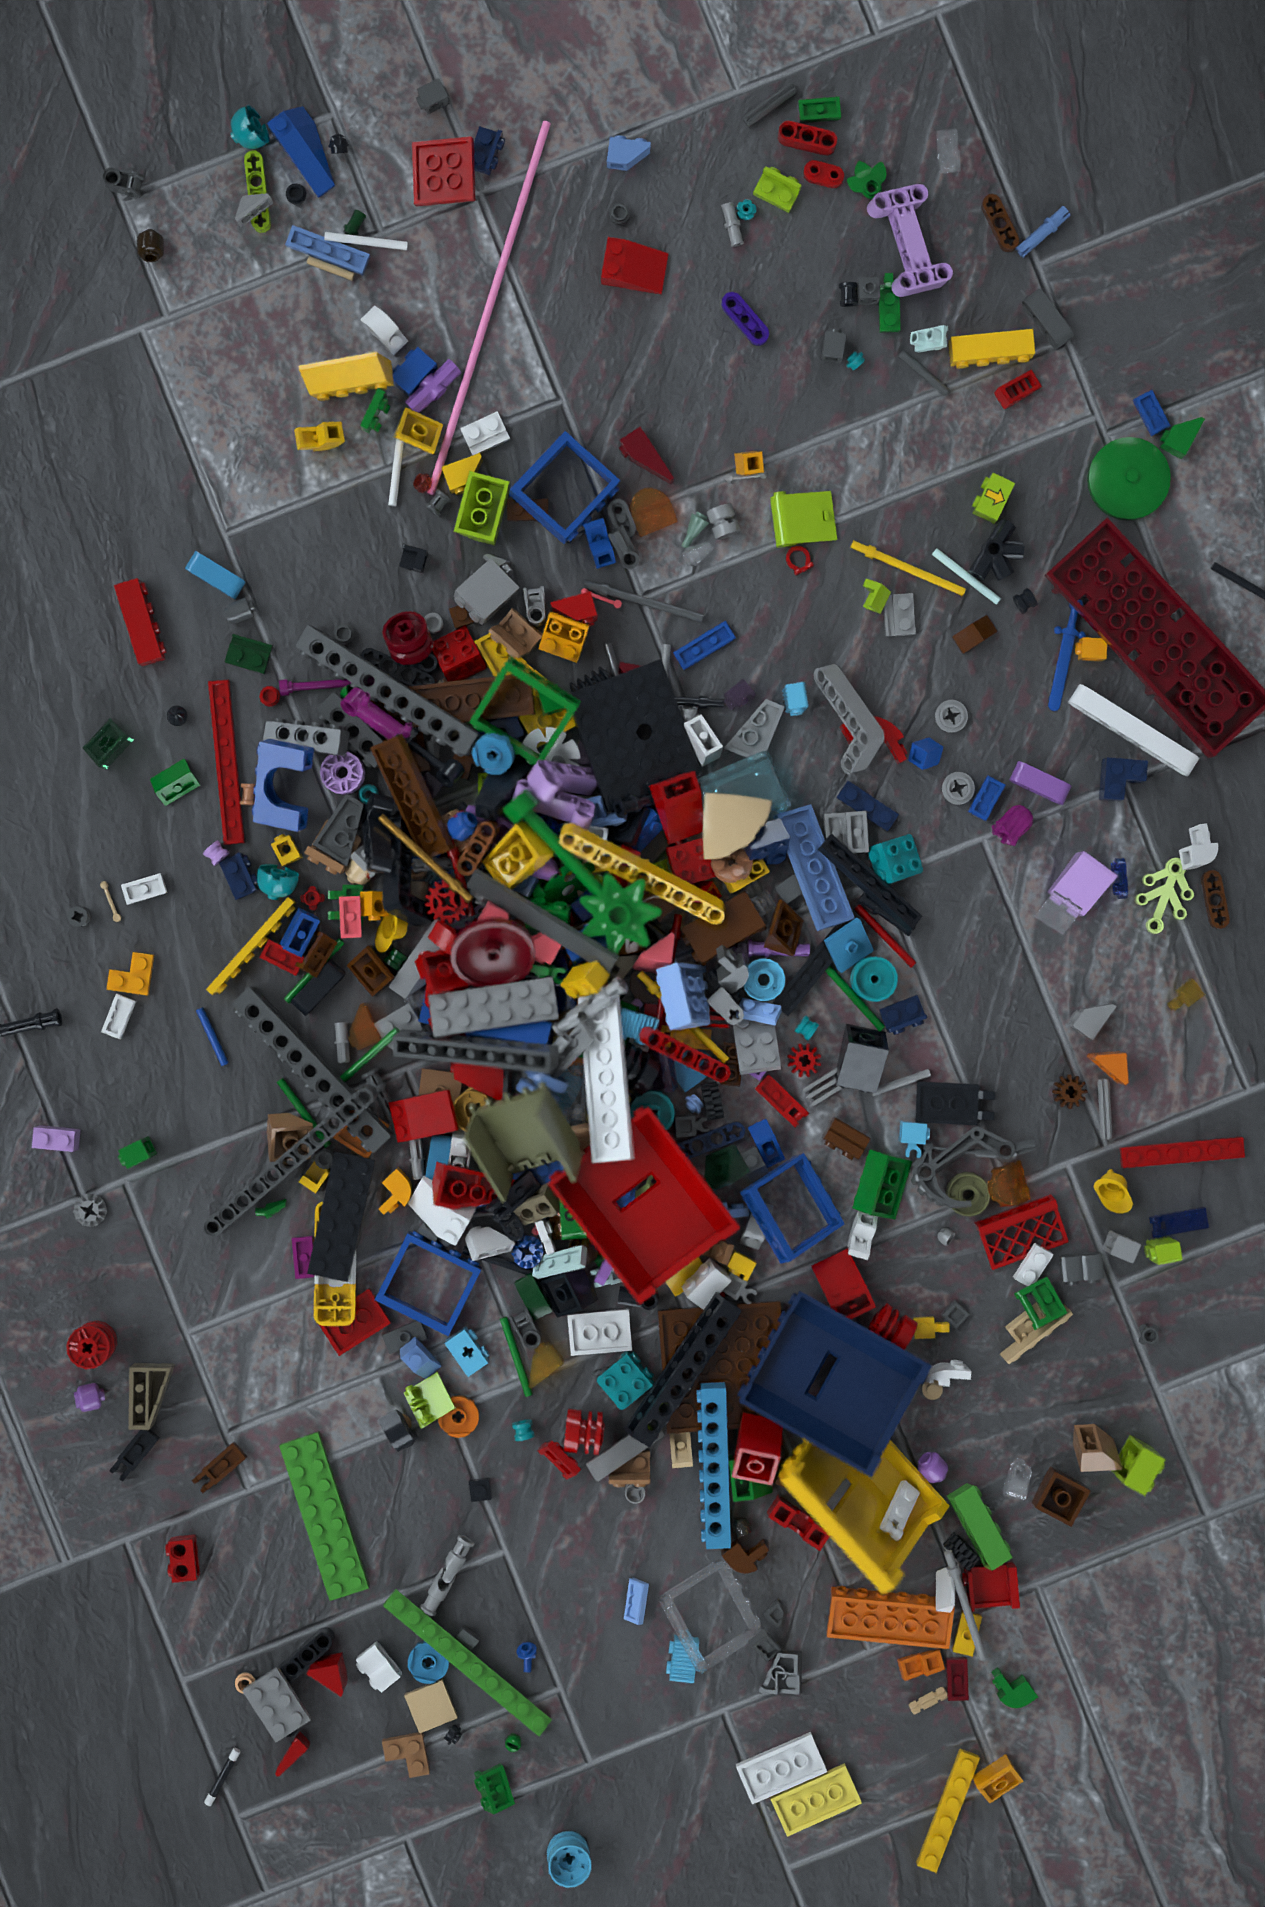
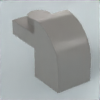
(752, 1234)

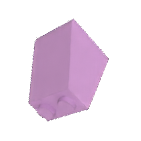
(1083, 881)

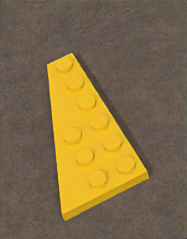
(495, 658)

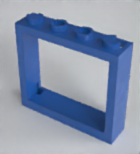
(537, 468)
(766, 1221)
(414, 1312)

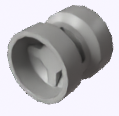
(634, 1495)

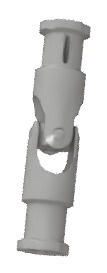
(591, 1006)
(453, 1563)

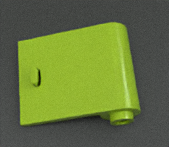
(800, 518)

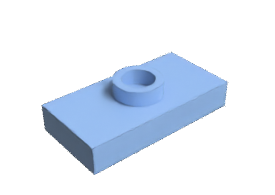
(636, 1601)

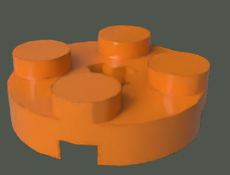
(467, 1424)

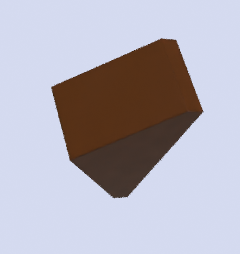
(974, 634)

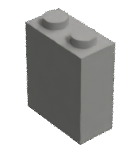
(485, 592)

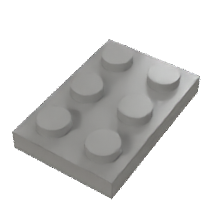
(756, 1046)
(276, 1704)

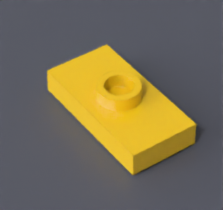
(963, 1641)

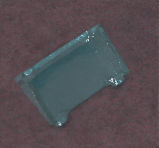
(749, 777)

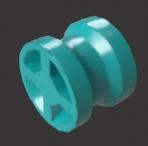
(806, 1027)
(523, 1430)

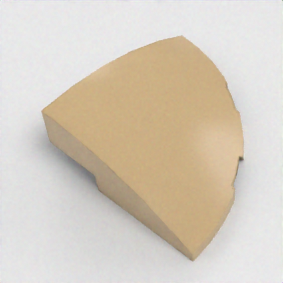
(731, 822)

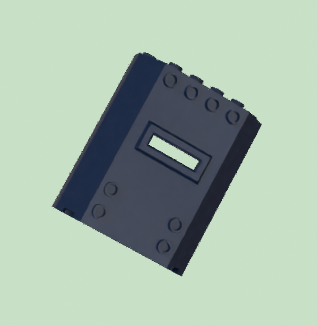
(858, 1399)

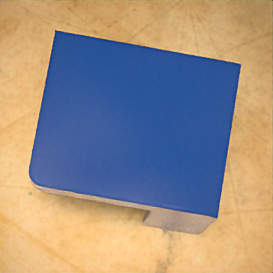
(925, 753)

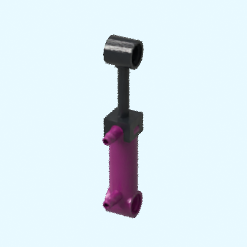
(358, 704)

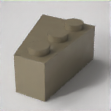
(146, 1392)

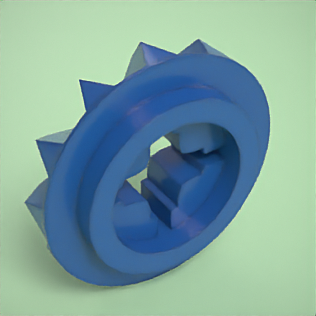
(535, 1247)

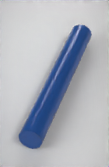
(212, 1036)

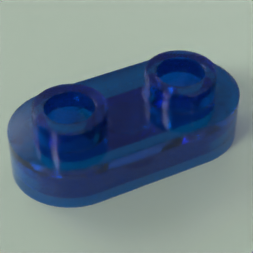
(1120, 886)

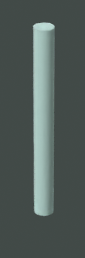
(966, 576)

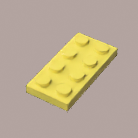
(816, 1800)

